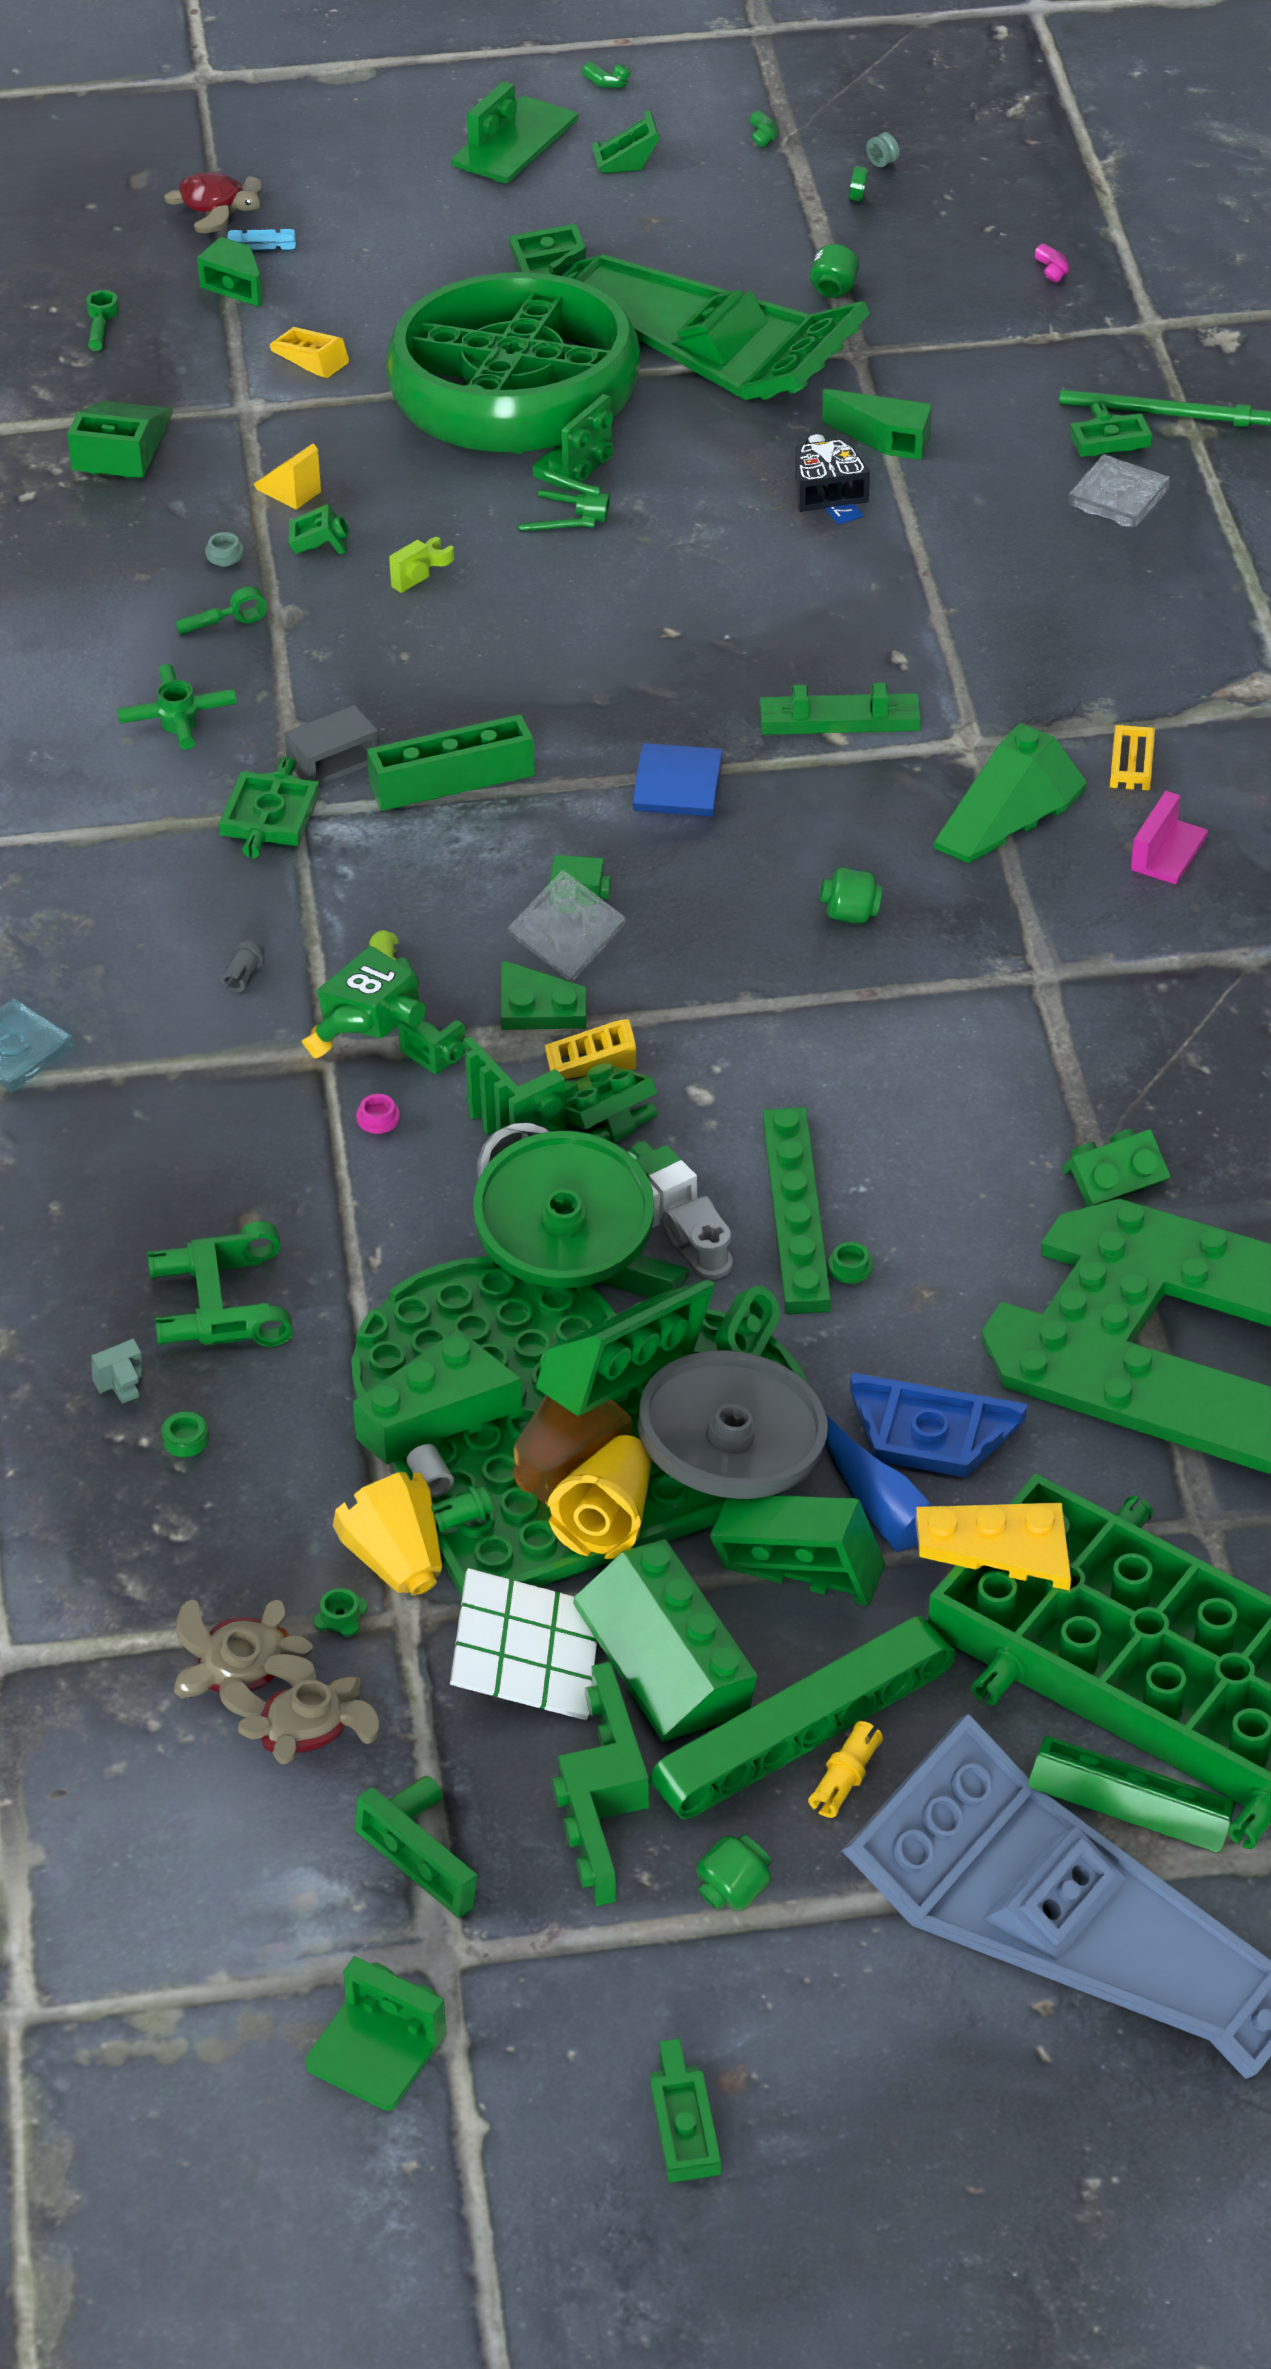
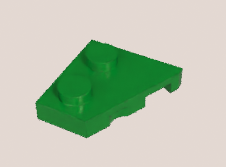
(548, 249)
(539, 1000)

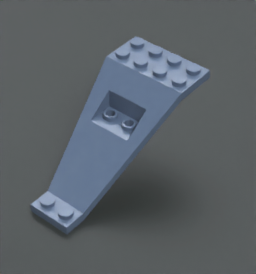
(982, 1852)

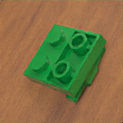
(605, 1100)

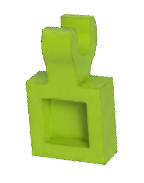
(412, 562)

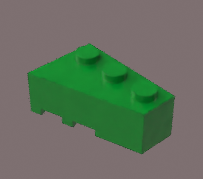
(801, 1539)

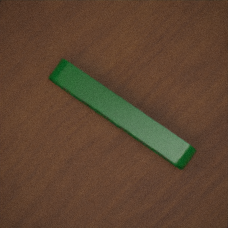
(801, 1717)

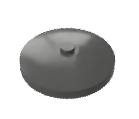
(732, 1424)

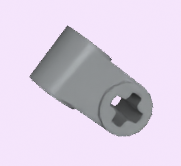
(700, 1237)

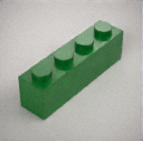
(451, 762)

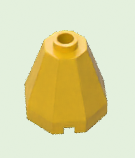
(394, 1532)

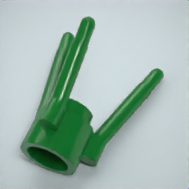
(591, 505)

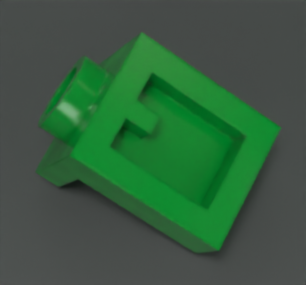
(317, 527)
(432, 1047)

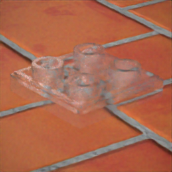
(1119, 491)
(566, 925)

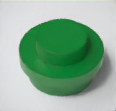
(850, 1263)

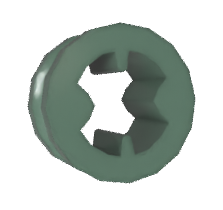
(882, 149)

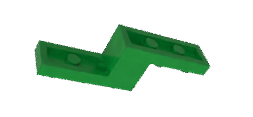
(601, 1784)

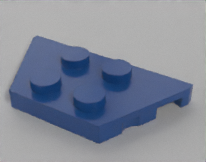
(932, 1425)

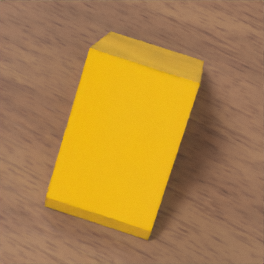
(294, 480)

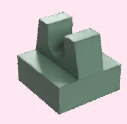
(118, 1370)

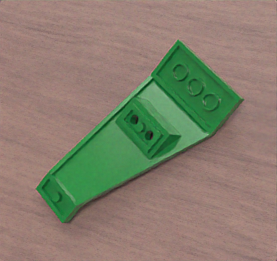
(722, 333)

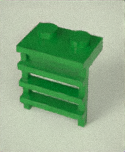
(503, 1103)

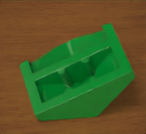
(629, 148)

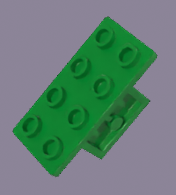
(509, 133)

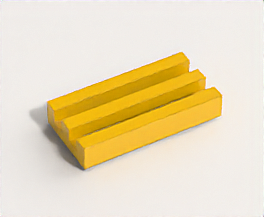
(1130, 776)

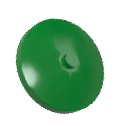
(563, 1209)

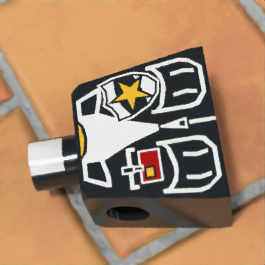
(829, 474)

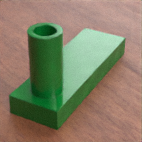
(391, 1830)

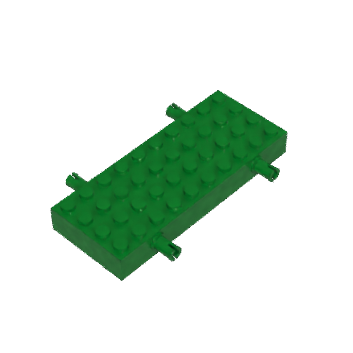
(1137, 1646)

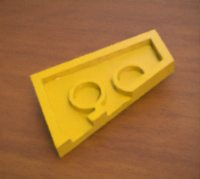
(1002, 1536)

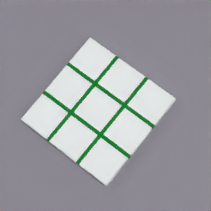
(523, 1645)

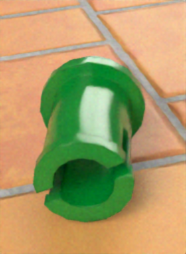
(462, 1508)

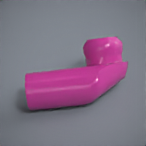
(1056, 262)

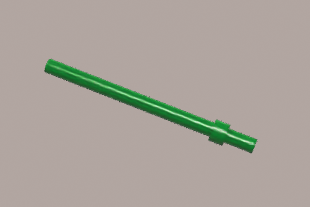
(1241, 415)

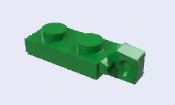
(683, 2117)

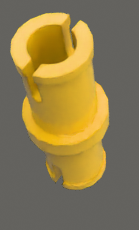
(845, 1769)

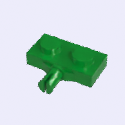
(1110, 432)

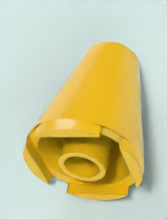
(603, 1500)

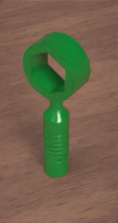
(100, 315)
(215, 615)

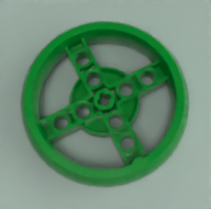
(509, 350)

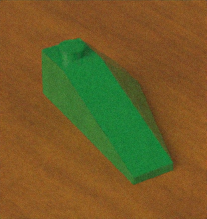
(1016, 787)

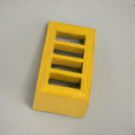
(314, 351)
(605, 1044)

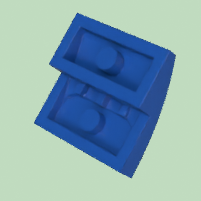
(677, 779)

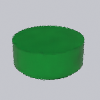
(858, 184)
(185, 1434)

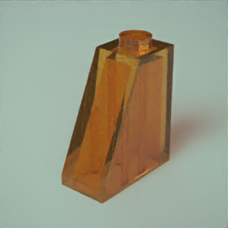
(561, 1442)

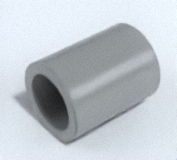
(428, 1462)

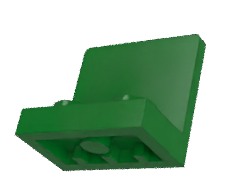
(583, 447)

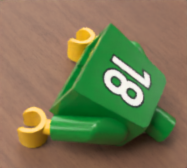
(366, 999)

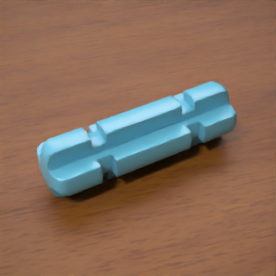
(265, 239)

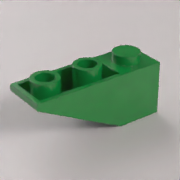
(882, 423)

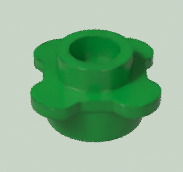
(340, 1602)

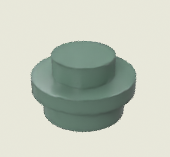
(224, 549)

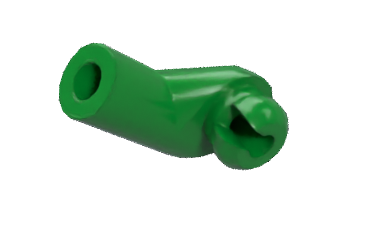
(605, 79)
(766, 128)

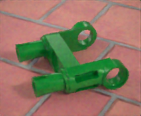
(211, 1321)

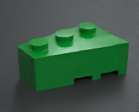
(436, 1396)

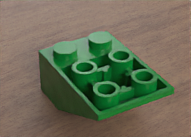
(116, 438)

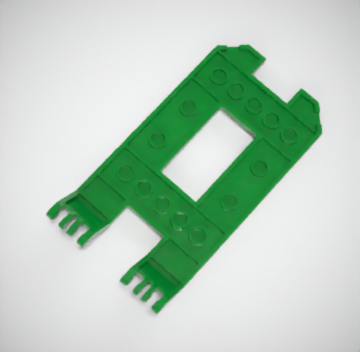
(1084, 1341)

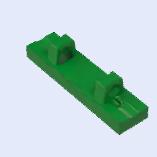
(839, 712)

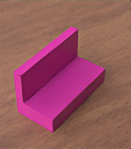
(1166, 844)

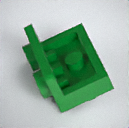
(1118, 1168)

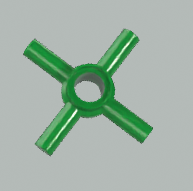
(176, 706)

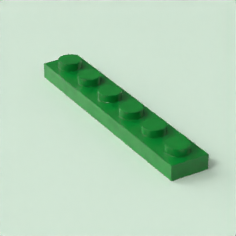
(796, 1211)

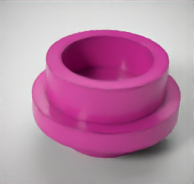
(378, 1114)

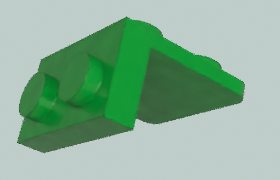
(378, 2035)

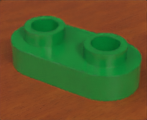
(749, 1322)

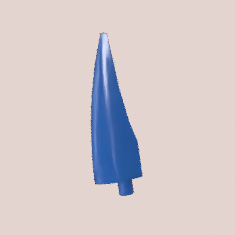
(883, 1492)

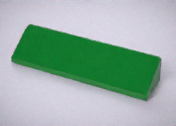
(1132, 1794)

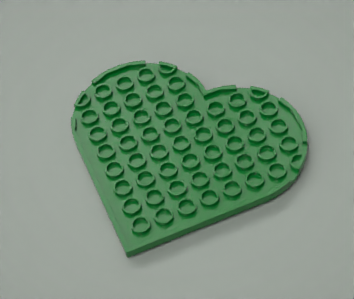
(516, 1327)

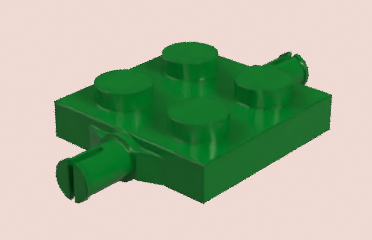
(269, 808)

